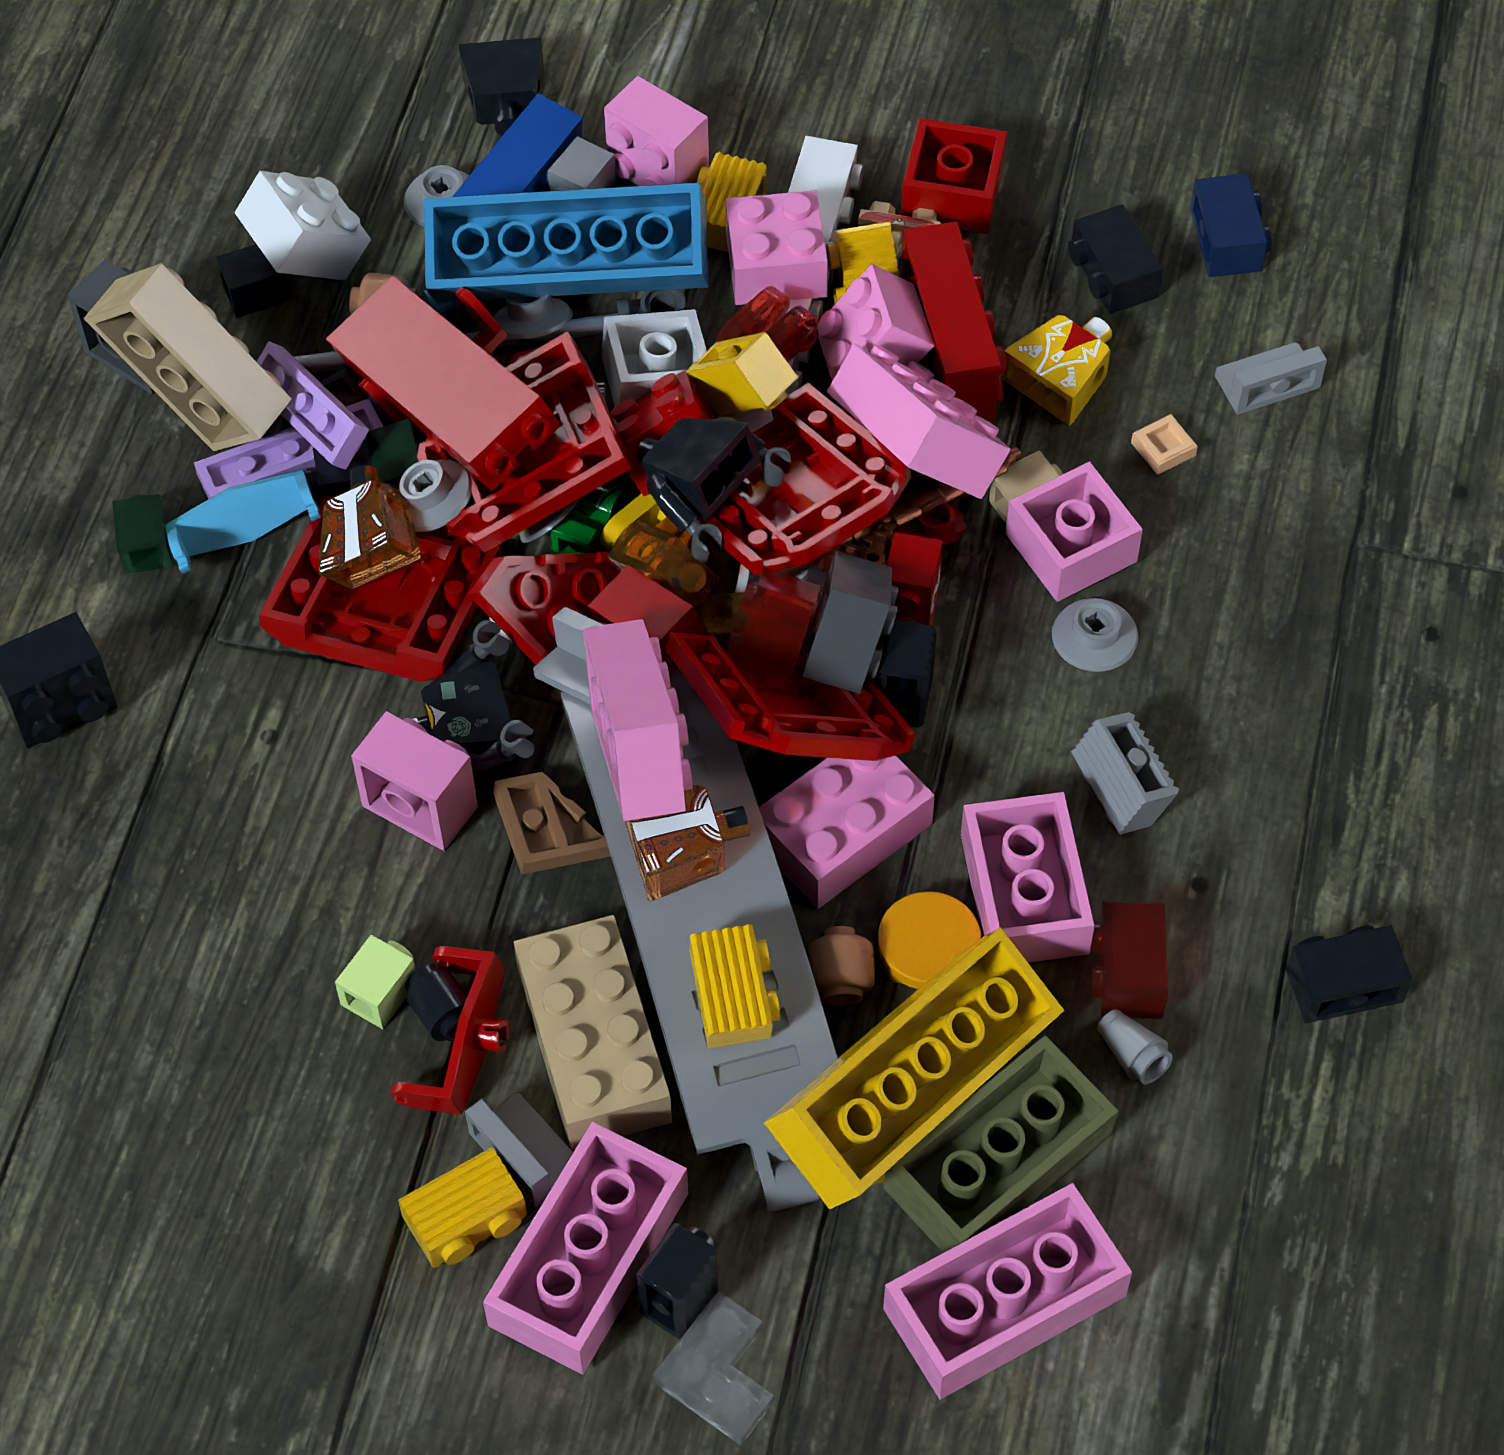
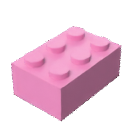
(844, 822)
(1028, 875)

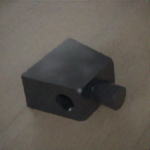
(502, 78)

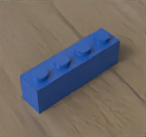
(525, 151)

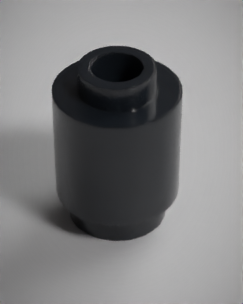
(436, 1000)

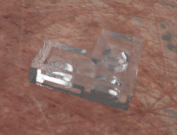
(703, 1370)

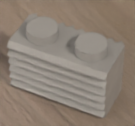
(1124, 772)

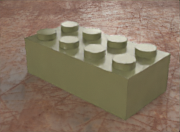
(1001, 1147)

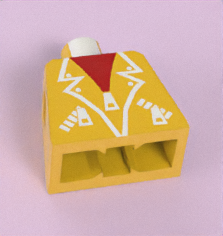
(1060, 364)

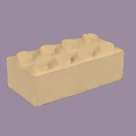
(188, 357)
(592, 1030)

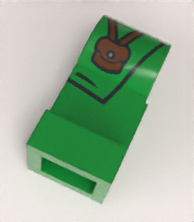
(587, 520)

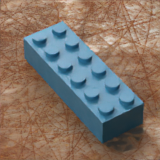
(566, 242)

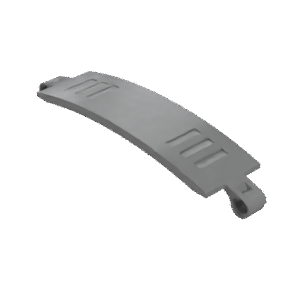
(741, 1085)

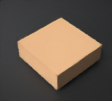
(1164, 444)

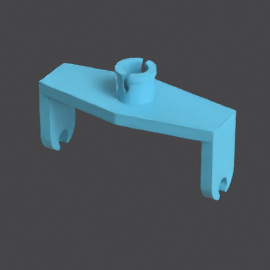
(240, 515)

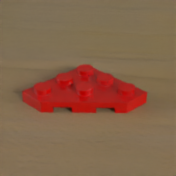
(529, 590)

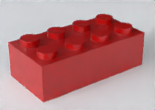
(961, 329)

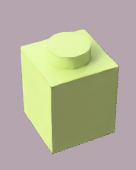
(376, 980)

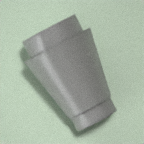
(1136, 1048)

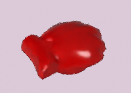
(939, 523)

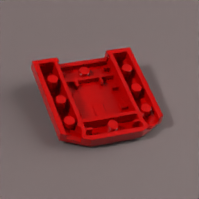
(563, 468)
(833, 490)
(393, 624)
(801, 722)

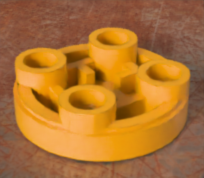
(923, 936)

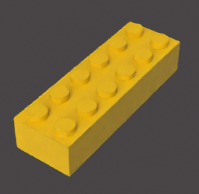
(913, 1068)

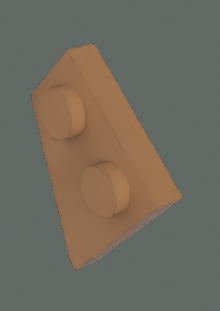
(545, 825)

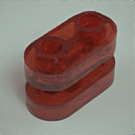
(769, 313)

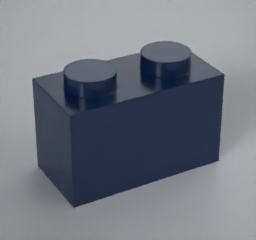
(1229, 225)

